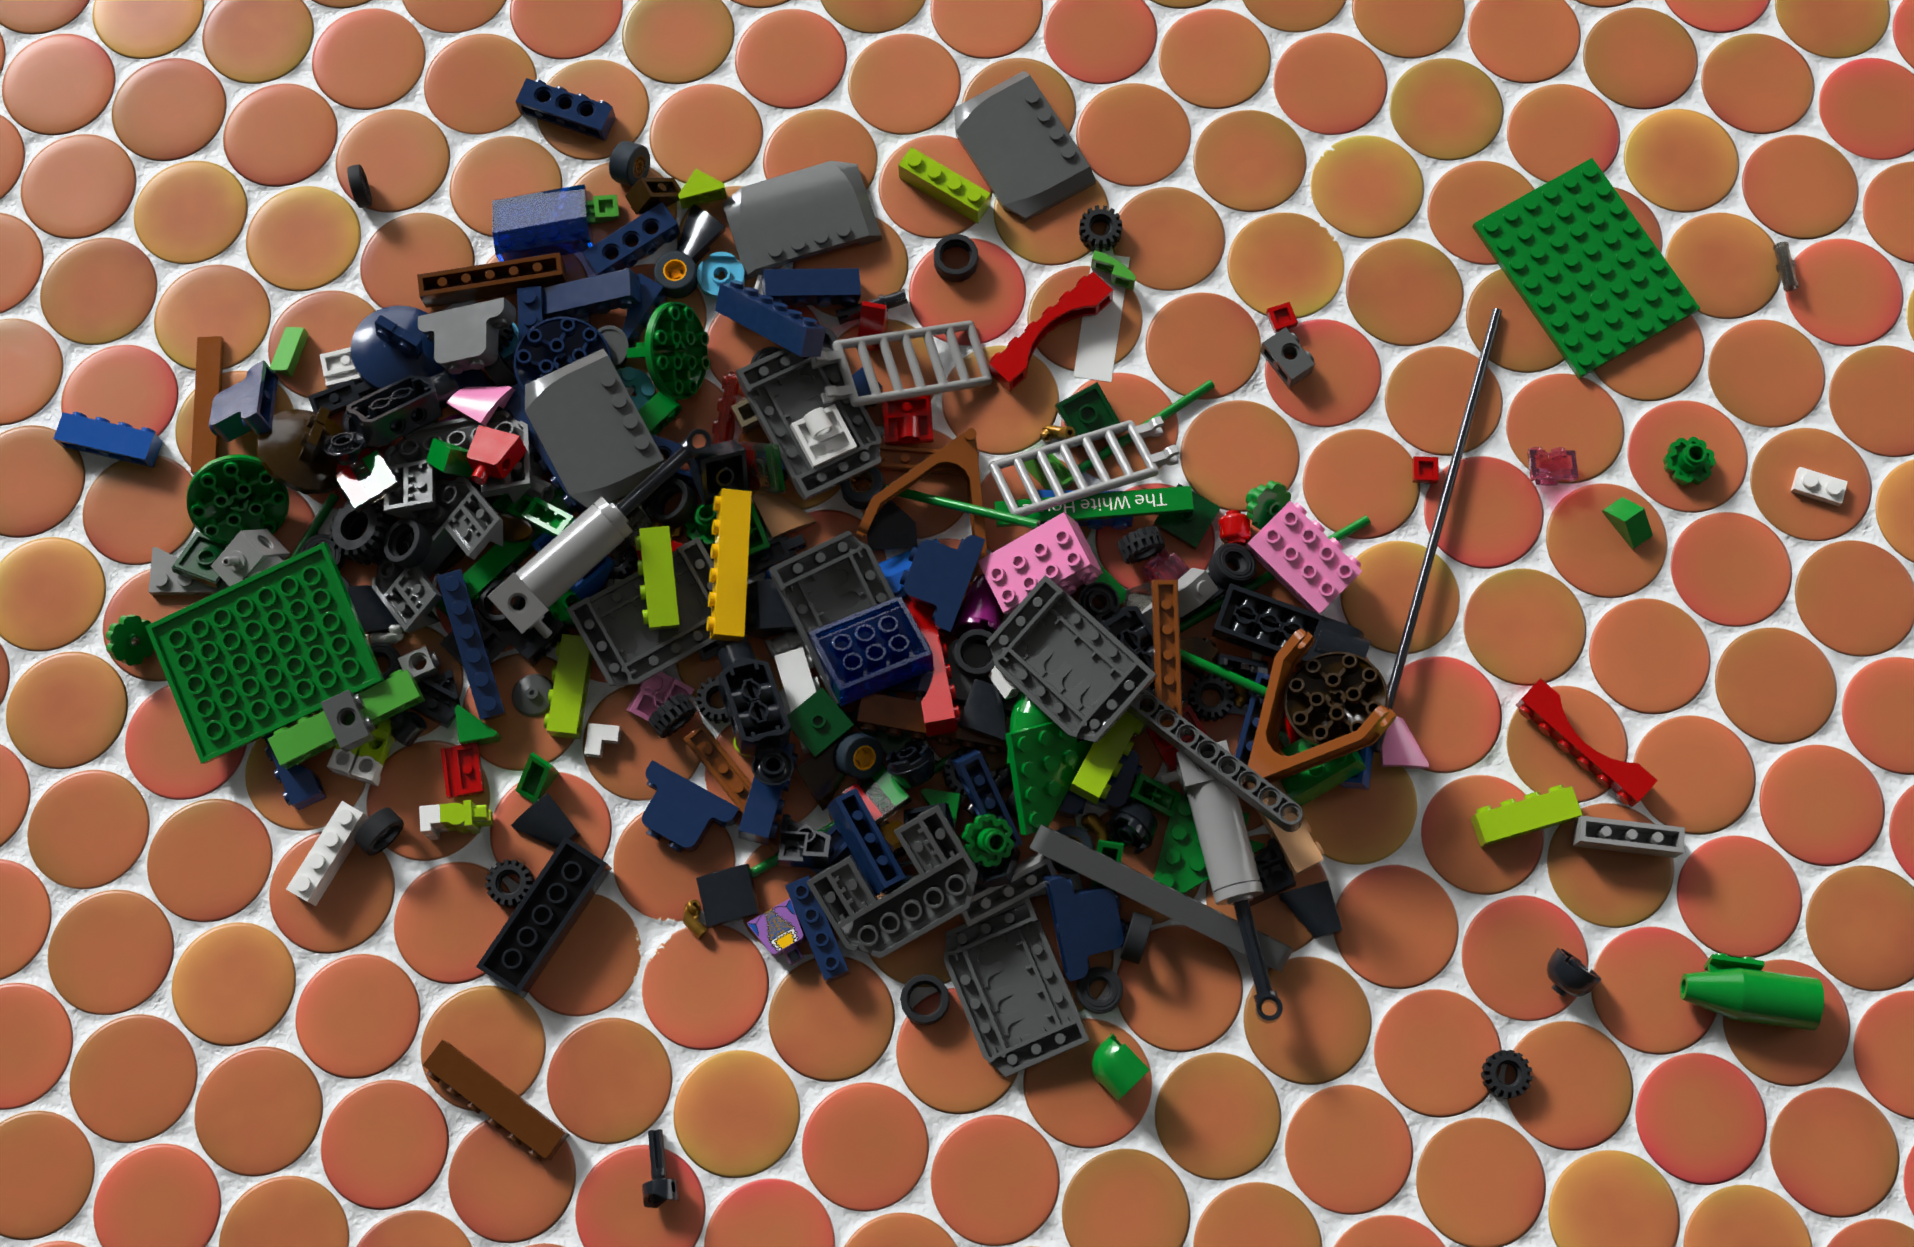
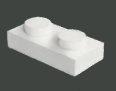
(1819, 486)

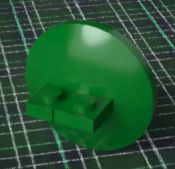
(674, 350)
(235, 496)

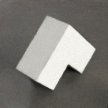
(1003, 684)
(598, 735)

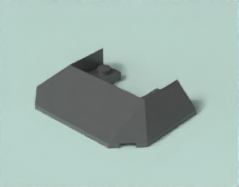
(419, 478)
(458, 519)
(911, 908)

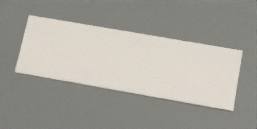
(1100, 334)

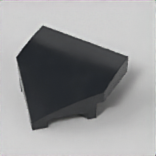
(892, 529)
(439, 697)

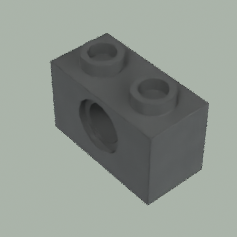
(1288, 370)
(337, 710)

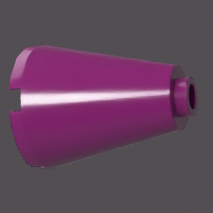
(978, 610)

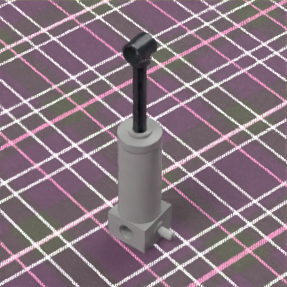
(581, 547)
(259, 550)
(1227, 860)

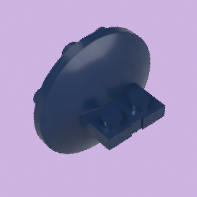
(554, 345)
(392, 347)

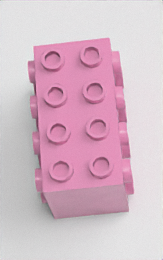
(1049, 550)
(1304, 558)

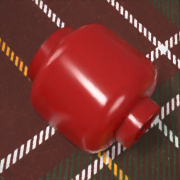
(1235, 528)

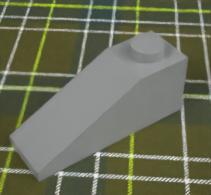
(1193, 591)

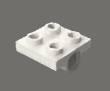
(823, 435)

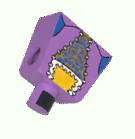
(780, 931)

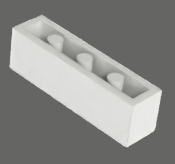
(796, 678)
(327, 854)

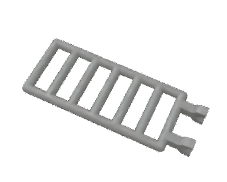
(849, 391)
(1137, 433)

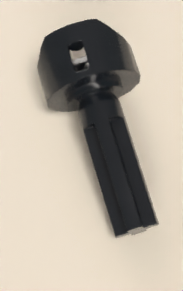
(660, 1187)

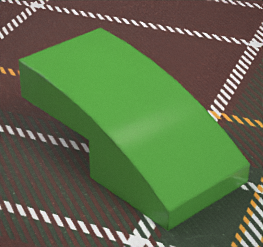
(603, 209)
(1119, 273)

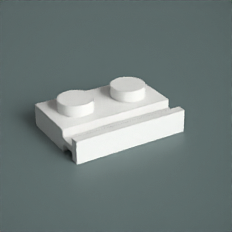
(338, 367)

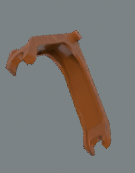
(957, 455)
(1267, 756)

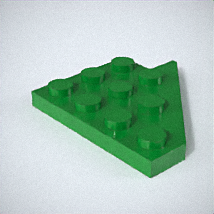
(1042, 771)
(1181, 857)

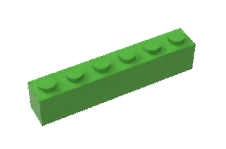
(315, 734)

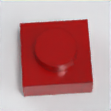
(1281, 317)
(1425, 469)

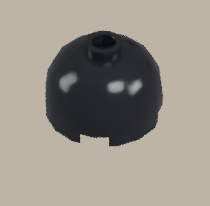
(1570, 974)

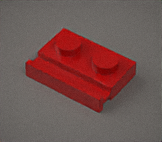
(462, 770)

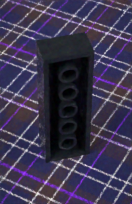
(544, 917)

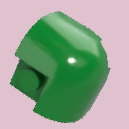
(1117, 1067)

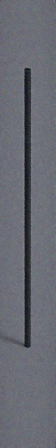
(1440, 515)

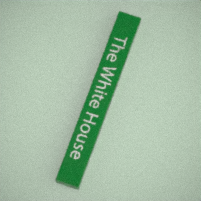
(1113, 505)

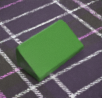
(289, 350)
(1062, 473)

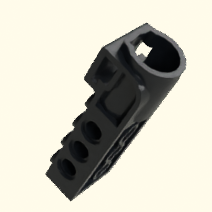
(1268, 623)

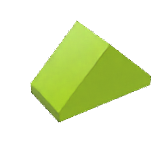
(701, 190)

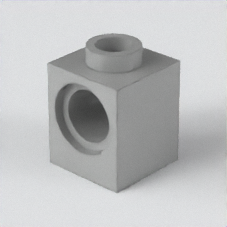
(410, 661)

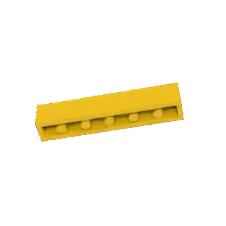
(730, 565)

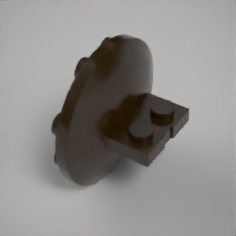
(296, 453)
(1333, 696)

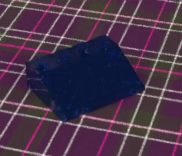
(542, 223)
(871, 650)

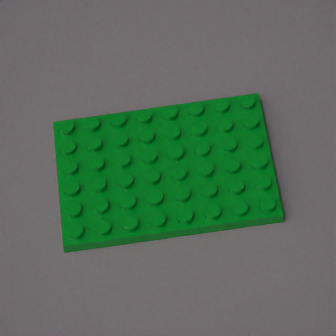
(1585, 268)
(264, 652)

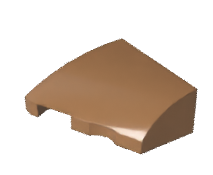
(781, 514)

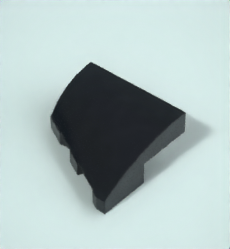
(1272, 872)

